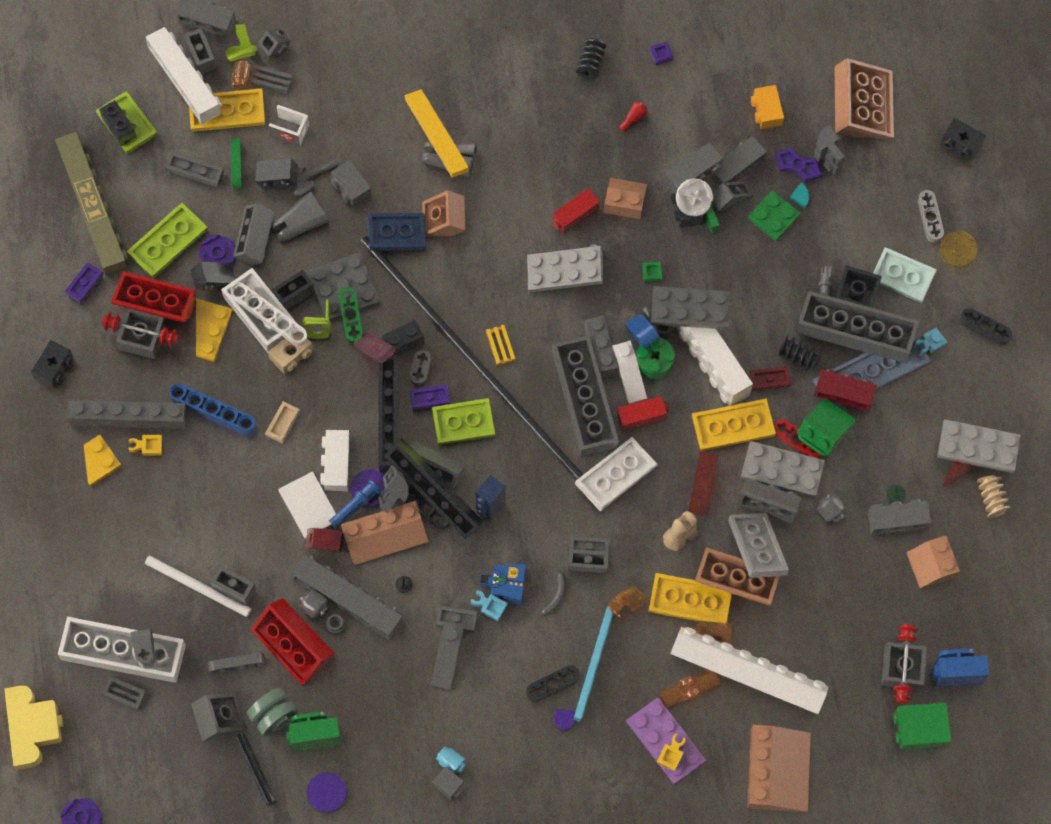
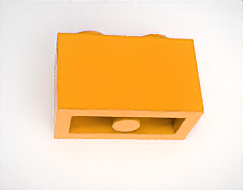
(768, 107)

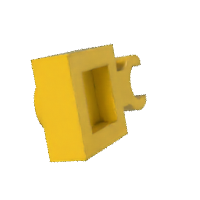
(150, 445)
(671, 754)

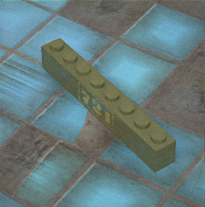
(91, 203)

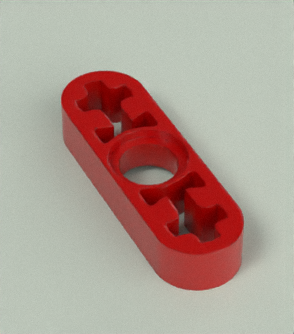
(783, 436)

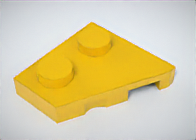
(99, 460)

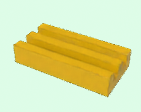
(495, 330)

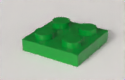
(774, 216)

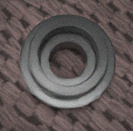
(332, 618)

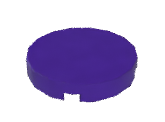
(217, 249)
(361, 481)
(326, 792)
(81, 812)

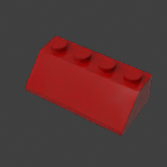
(154, 297)
(292, 641)

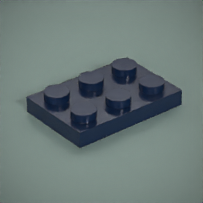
(396, 231)

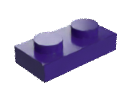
(84, 282)
(429, 397)

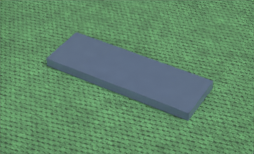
(880, 369)

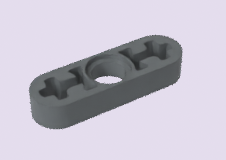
(236, 663)

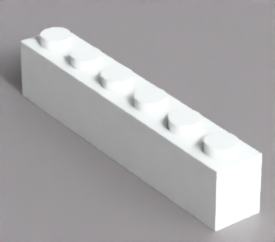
(183, 75)

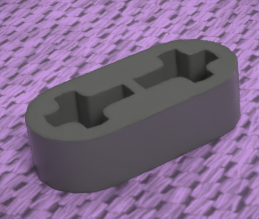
(416, 367)

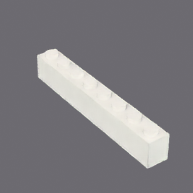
(750, 670)

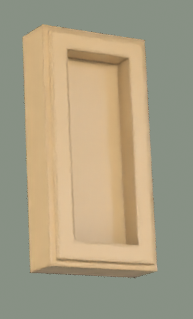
(282, 422)

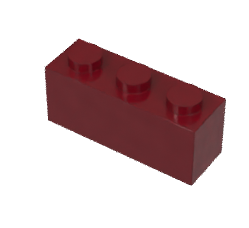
(845, 390)

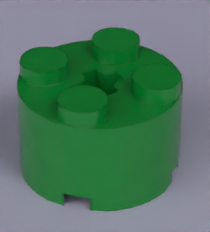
(655, 368)

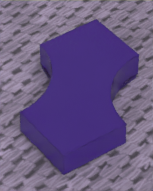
(806, 168)

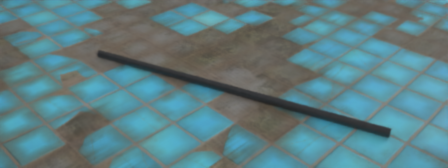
(473, 360)

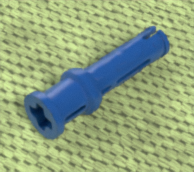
(361, 498)

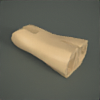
(682, 529)

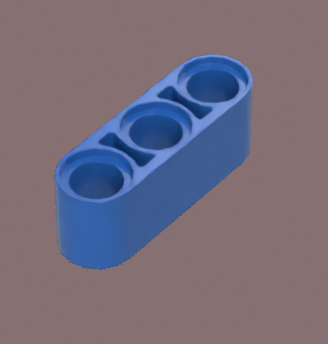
(642, 330)

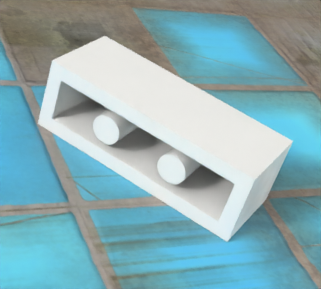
(335, 460)

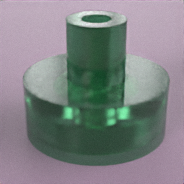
(895, 493)

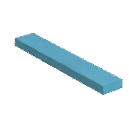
(593, 665)

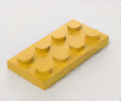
(238, 110)
(733, 424)
(688, 599)

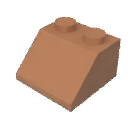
(625, 198)
(444, 214)
(933, 562)

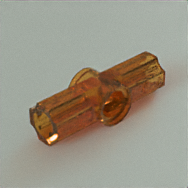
(689, 688)

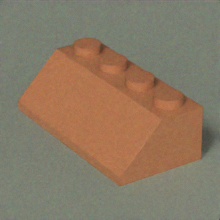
(384, 533)
(731, 575)

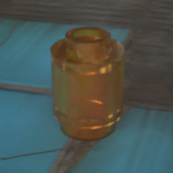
(241, 73)

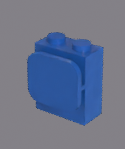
(959, 668)

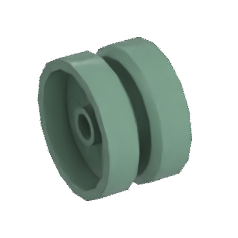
(272, 712)

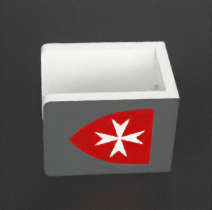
(288, 135)

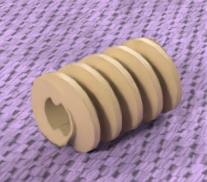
(993, 496)

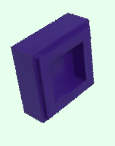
(661, 53)

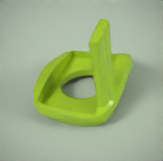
(243, 50)
(324, 322)

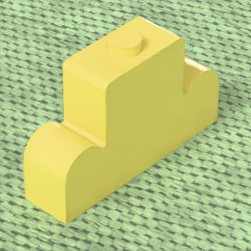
(30, 726)

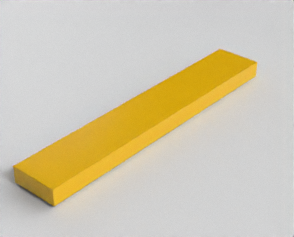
(436, 133)

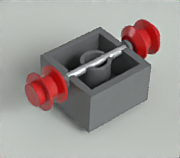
(140, 332)
(904, 665)

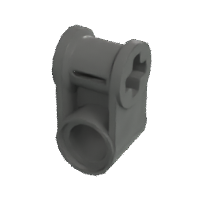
(144, 645)

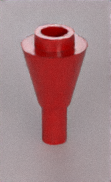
(636, 112)

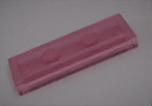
(374, 347)

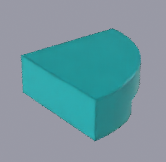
(800, 195)

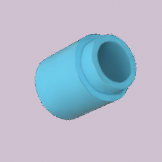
(451, 760)

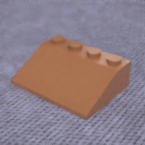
(863, 100)
(778, 769)

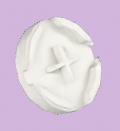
(694, 197)

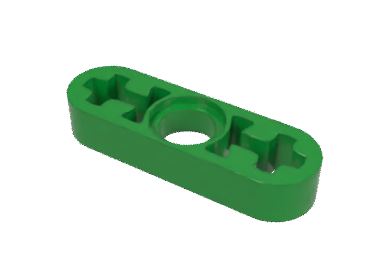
(236, 163)
(343, 301)

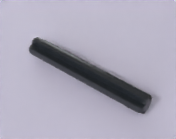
(255, 769)

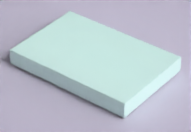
(904, 275)

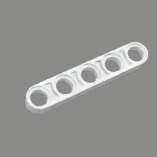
(271, 322)

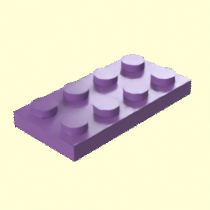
(656, 728)

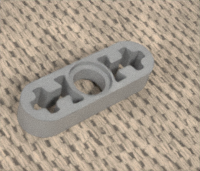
(933, 208)

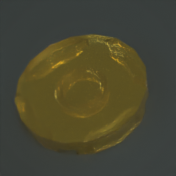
(958, 248)

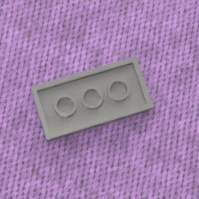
(565, 269)
(978, 446)
(783, 469)
(758, 545)

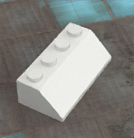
(262, 332)

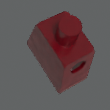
(324, 539)

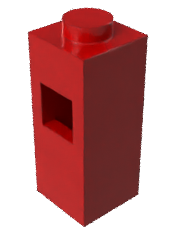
(575, 211)
(642, 413)

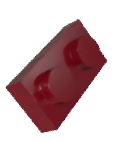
(770, 378)

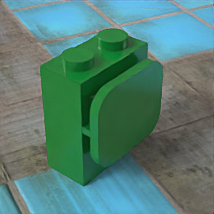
(825, 427)
(922, 726)
(313, 731)

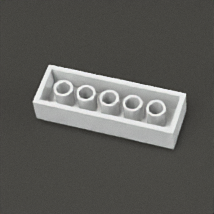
(718, 362)
(113, 650)

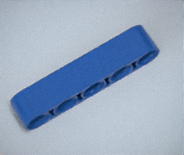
(217, 417)

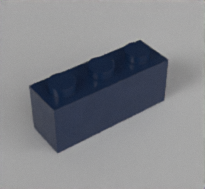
(490, 497)

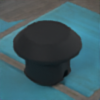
(404, 584)

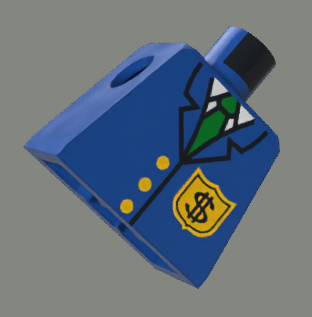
(506, 582)

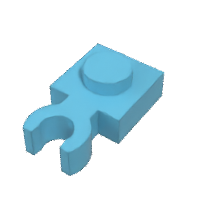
(930, 341)
(491, 607)

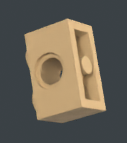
(287, 362)

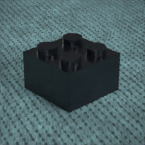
(858, 286)

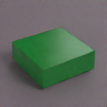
(652, 271)

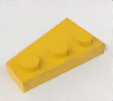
(210, 328)

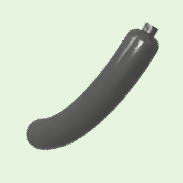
(558, 597)

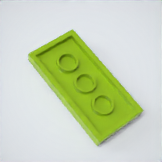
(167, 240)

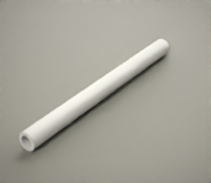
(198, 586)

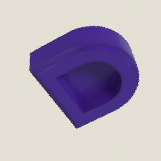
(564, 719)

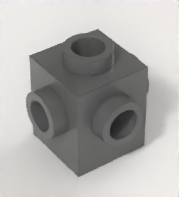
(274, 42)

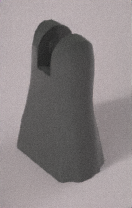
(467, 150)
(300, 218)

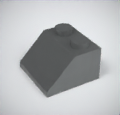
(218, 716)

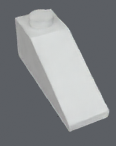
(629, 372)

